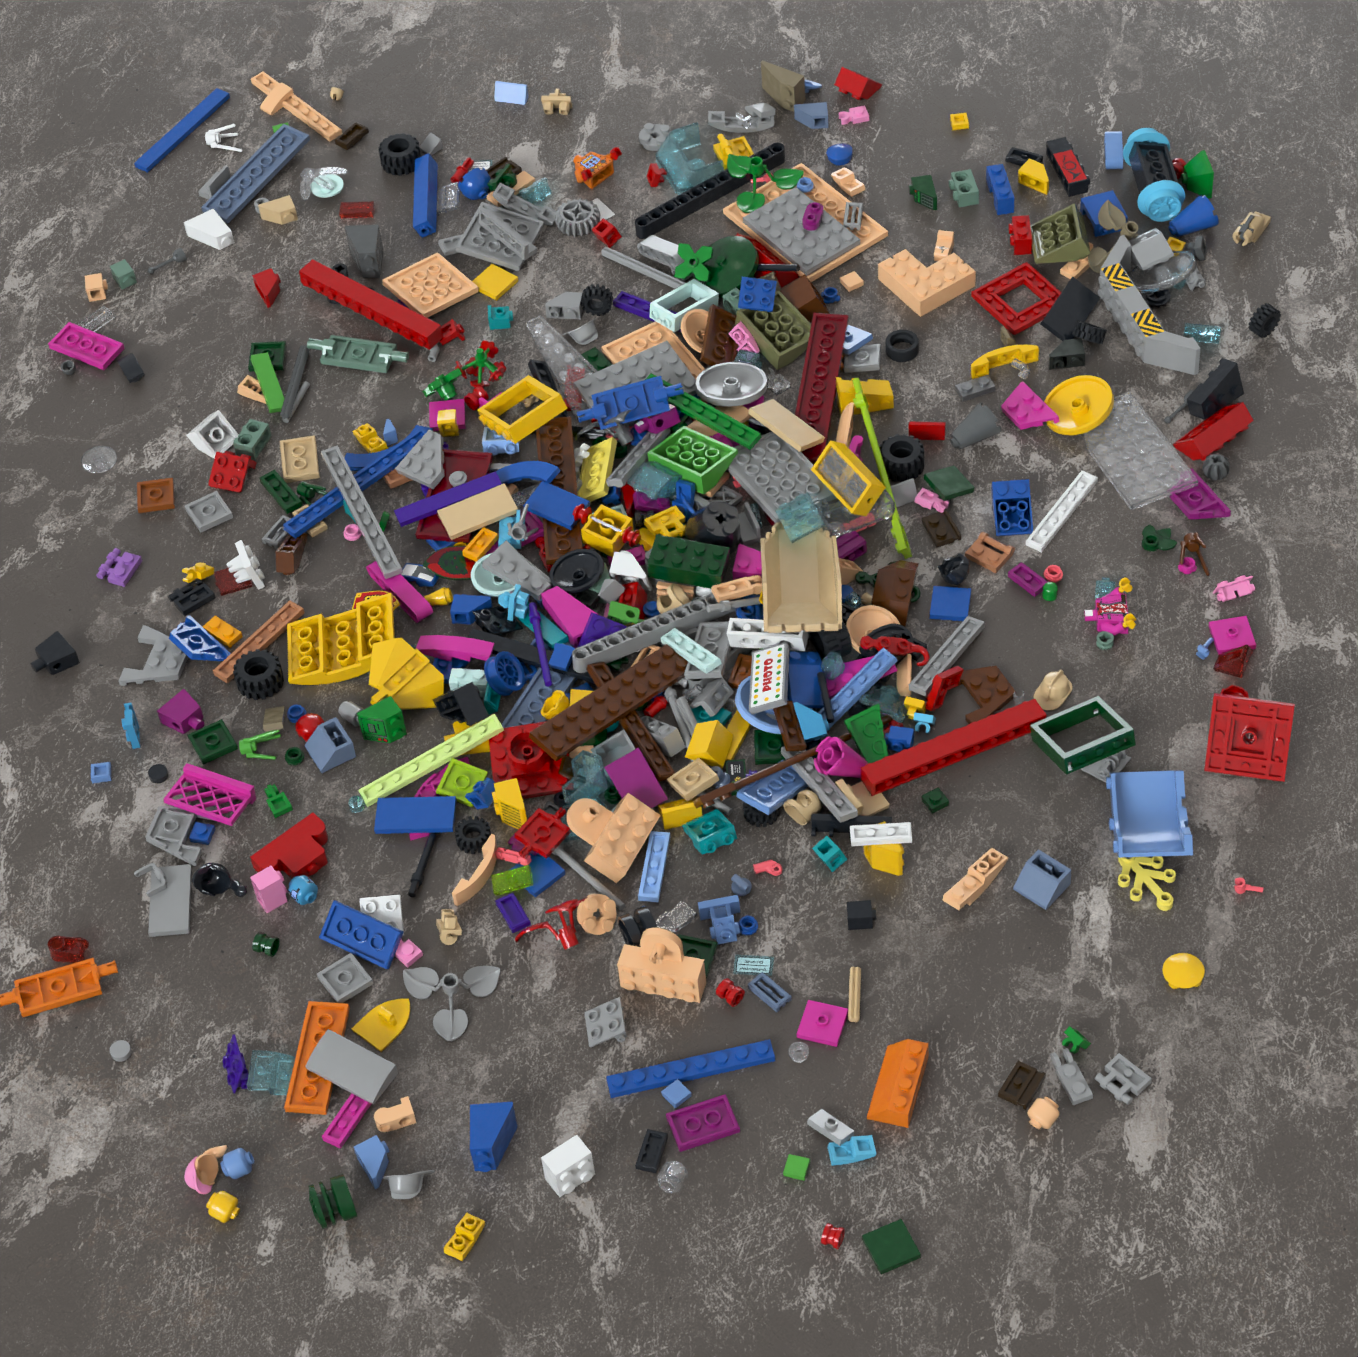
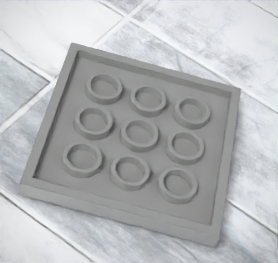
(483, 245)

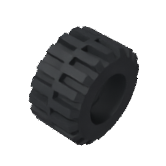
(399, 153)
(902, 457)
(834, 641)
(257, 663)

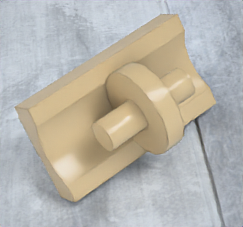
(557, 100)
(448, 927)

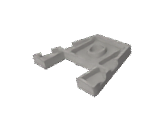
(163, 663)
(171, 829)

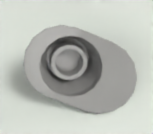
(585, 333)
(406, 1185)

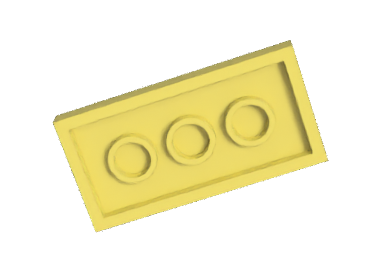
(597, 469)

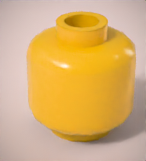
(223, 1206)

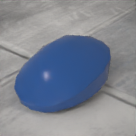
(839, 154)

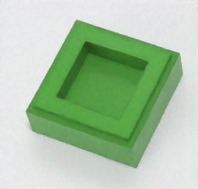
(796, 1167)

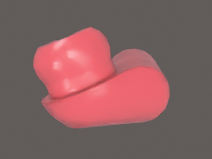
(768, 866)

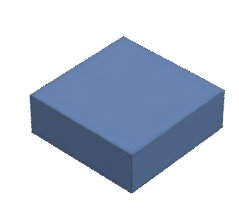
(101, 772)
(676, 1093)

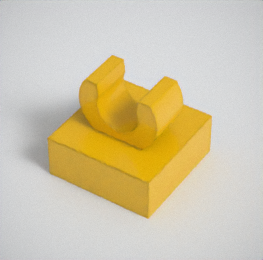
(914, 705)

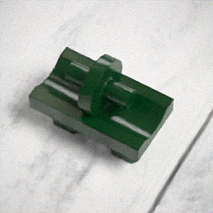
(503, 176)

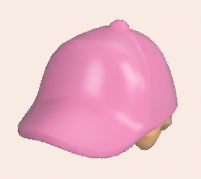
(204, 1169)

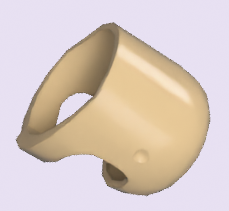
(675, 598)
(803, 807)

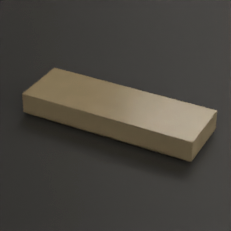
(274, 719)

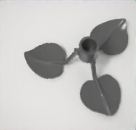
(622, 432)

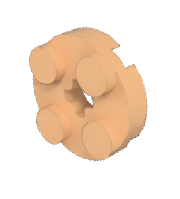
(607, 914)

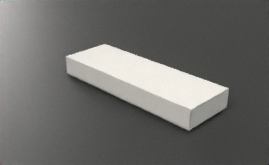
(881, 834)

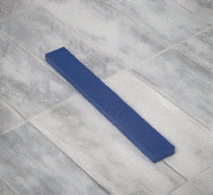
(182, 130)

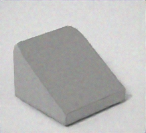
(431, 144)
(611, 590)

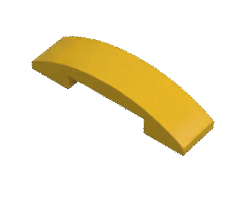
(1003, 356)

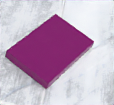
(634, 776)
(702, 1123)

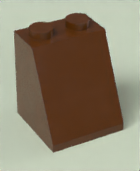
(805, 297)

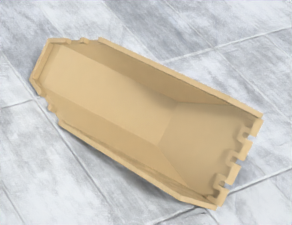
(800, 582)

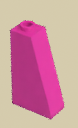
(567, 613)

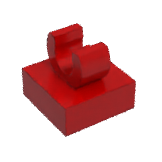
(654, 174)

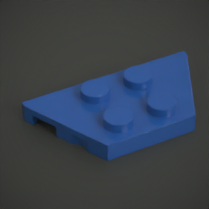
(197, 642)

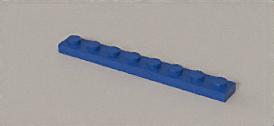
(690, 1068)

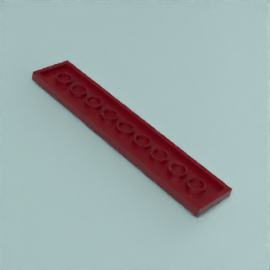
(819, 376)

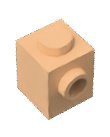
(96, 287)

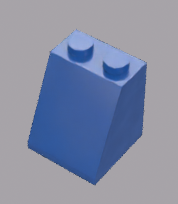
(490, 1133)

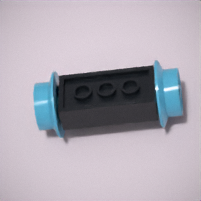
(1154, 174)

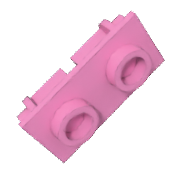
(1241, 585)

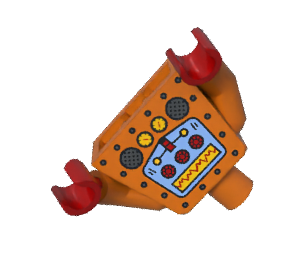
(594, 167)

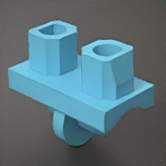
(513, 601)

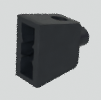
(54, 655)

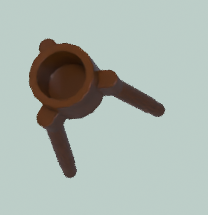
(1192, 543)

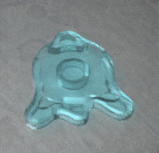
(888, 700)

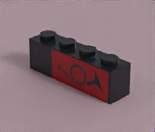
(1067, 166)

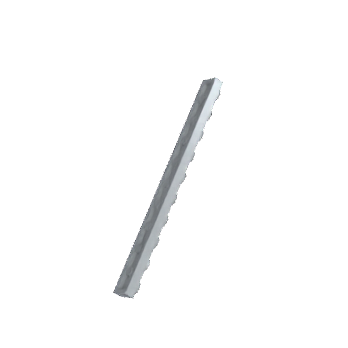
(361, 512)

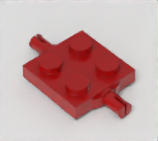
(542, 833)

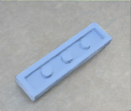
(654, 866)

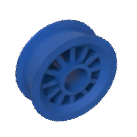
(504, 673)

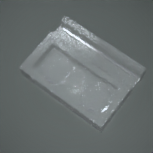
(448, 198)

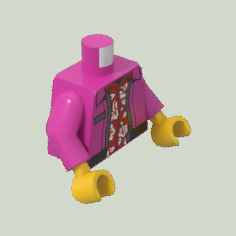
(1112, 611)

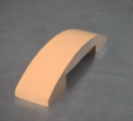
(467, 889)

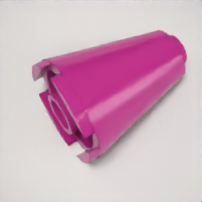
(838, 759)

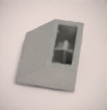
(1150, 249)

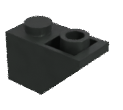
(1067, 354)

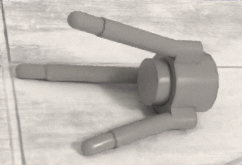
(519, 529)

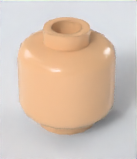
(1043, 1113)

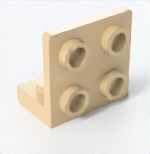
(862, 799)

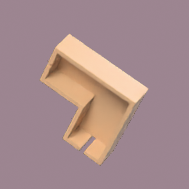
(925, 287)

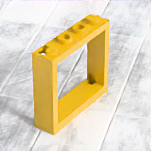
(550, 408)

